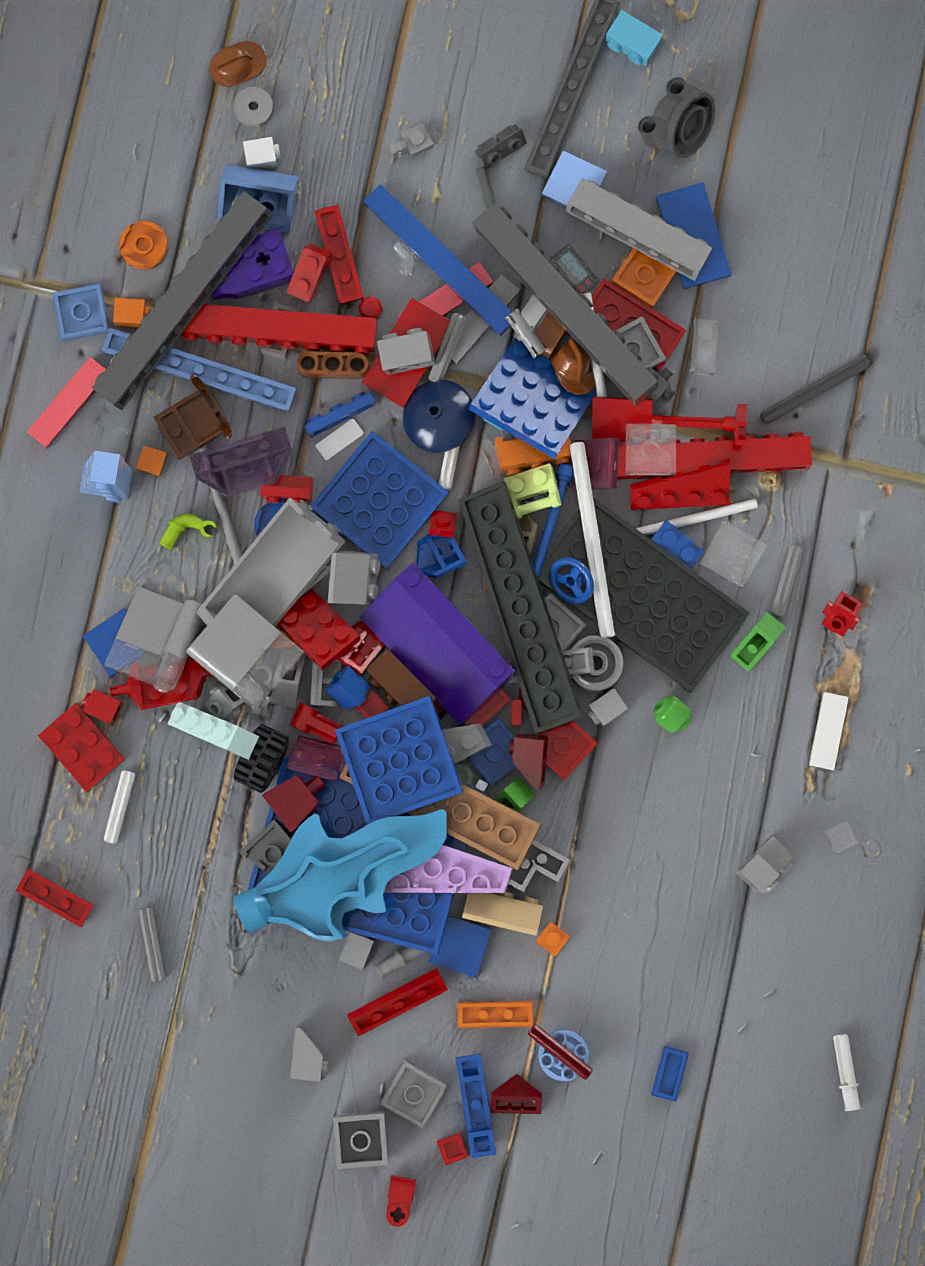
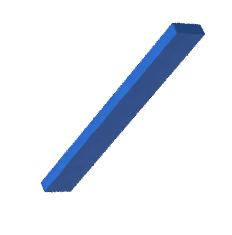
(439, 258)

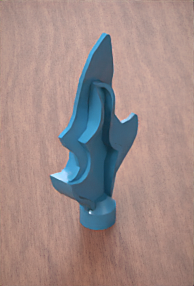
(330, 876)

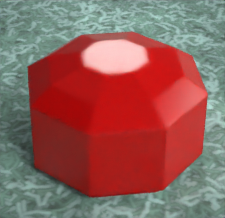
(370, 307)

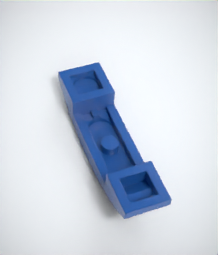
(475, 1105)

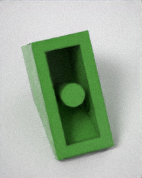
(757, 641)
(515, 795)

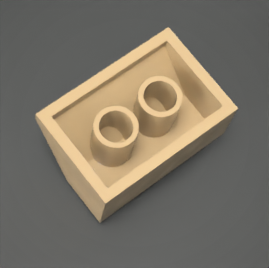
(504, 911)

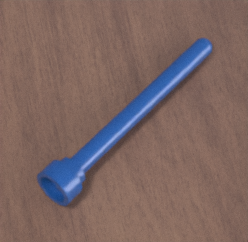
(565, 476)

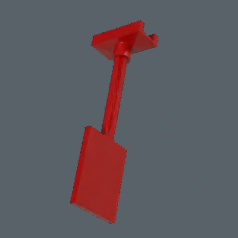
(613, 414)

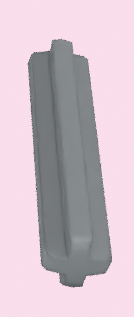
(447, 347)
(786, 581)
(152, 944)

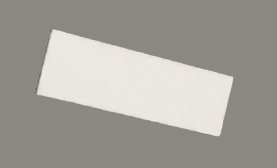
(828, 731)

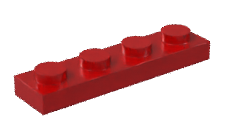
(341, 262)
(397, 1002)

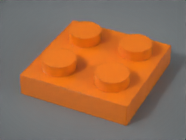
(643, 277)

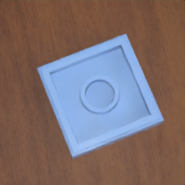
(567, 176)

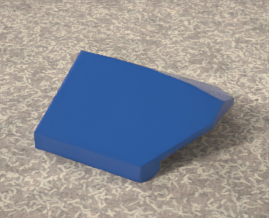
(438, 555)

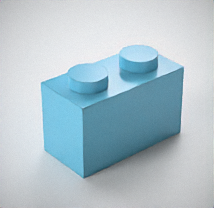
(633, 38)

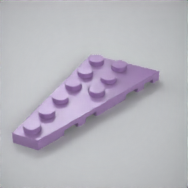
(452, 873)

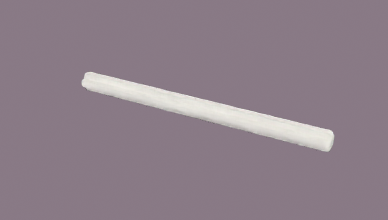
(592, 539)

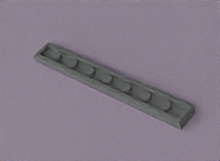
(571, 87)

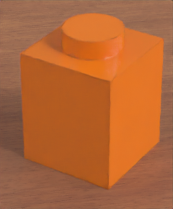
(129, 312)

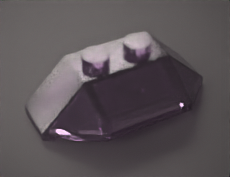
(243, 463)

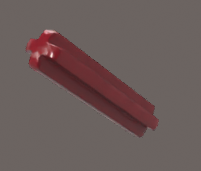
(560, 1051)

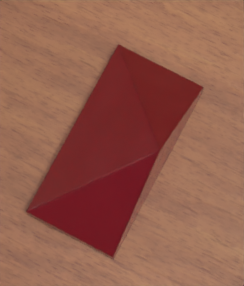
(516, 1097)

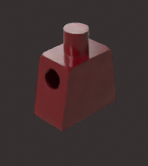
(295, 800)

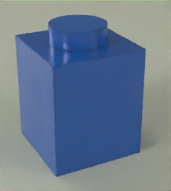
(348, 688)

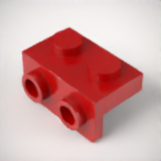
(288, 487)

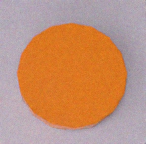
(143, 245)

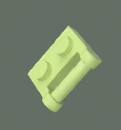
(530, 484)

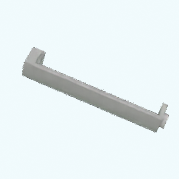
(277, 564)

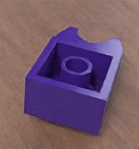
(250, 276)

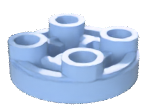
(554, 1067)

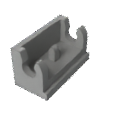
(320, 681)

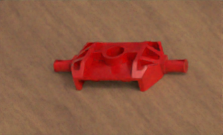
(147, 697)

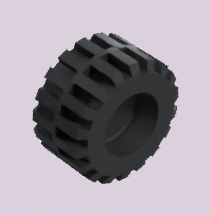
(264, 760)

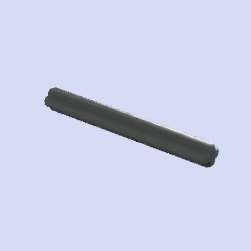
(815, 389)

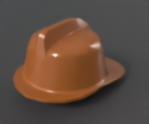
(237, 63)
(573, 368)

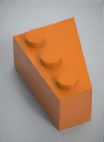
(517, 455)

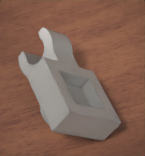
(414, 141)

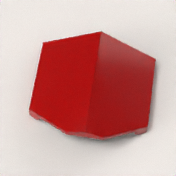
(364, 651)

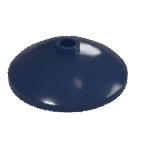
(446, 428)

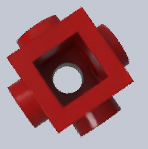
(841, 614)

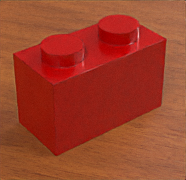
(309, 272)

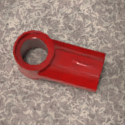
(311, 721)

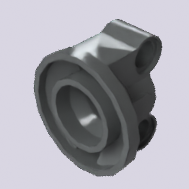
(679, 120)

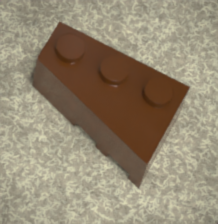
(399, 682)

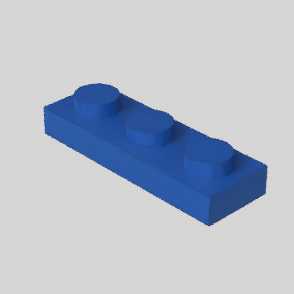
(339, 414)

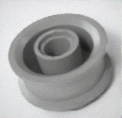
(611, 661)

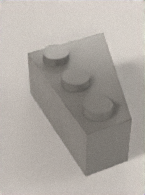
(466, 741)

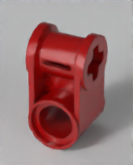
(400, 1195)

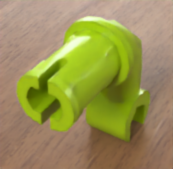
(179, 524)

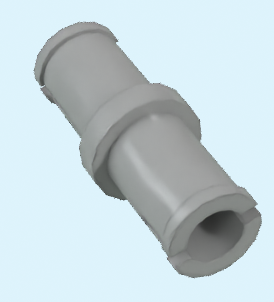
(525, 333)
(397, 960)

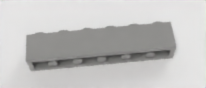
(638, 229)

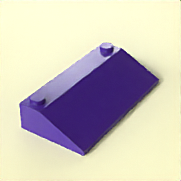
(437, 644)

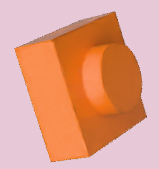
(552, 939)

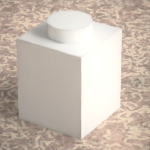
(261, 153)

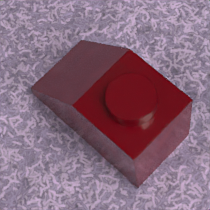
(530, 757)

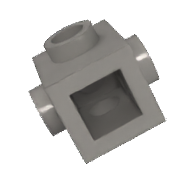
(224, 703)

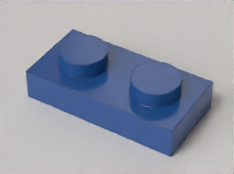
(677, 544)

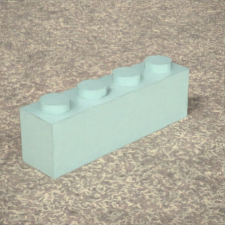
(213, 730)

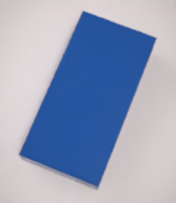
(670, 1073)

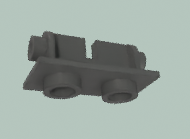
(509, 139)

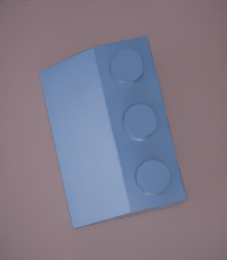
(269, 188)

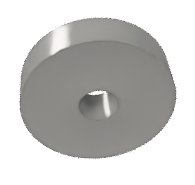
(256, 117)

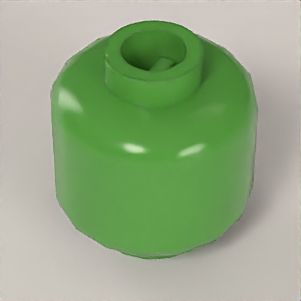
(672, 714)

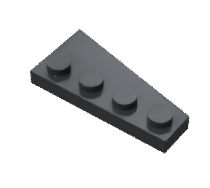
(268, 846)

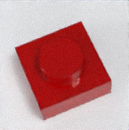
(443, 523)

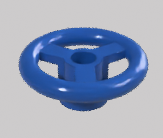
(573, 579)

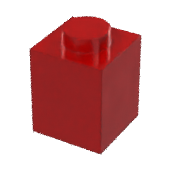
(102, 706)

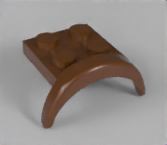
(193, 421)

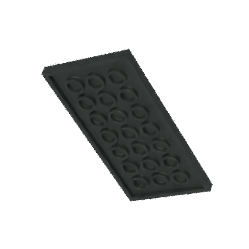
(654, 598)

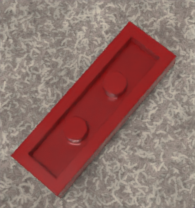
(55, 898)

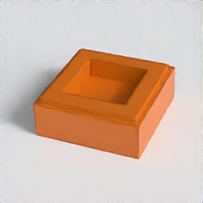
(151, 461)

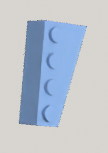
(106, 476)

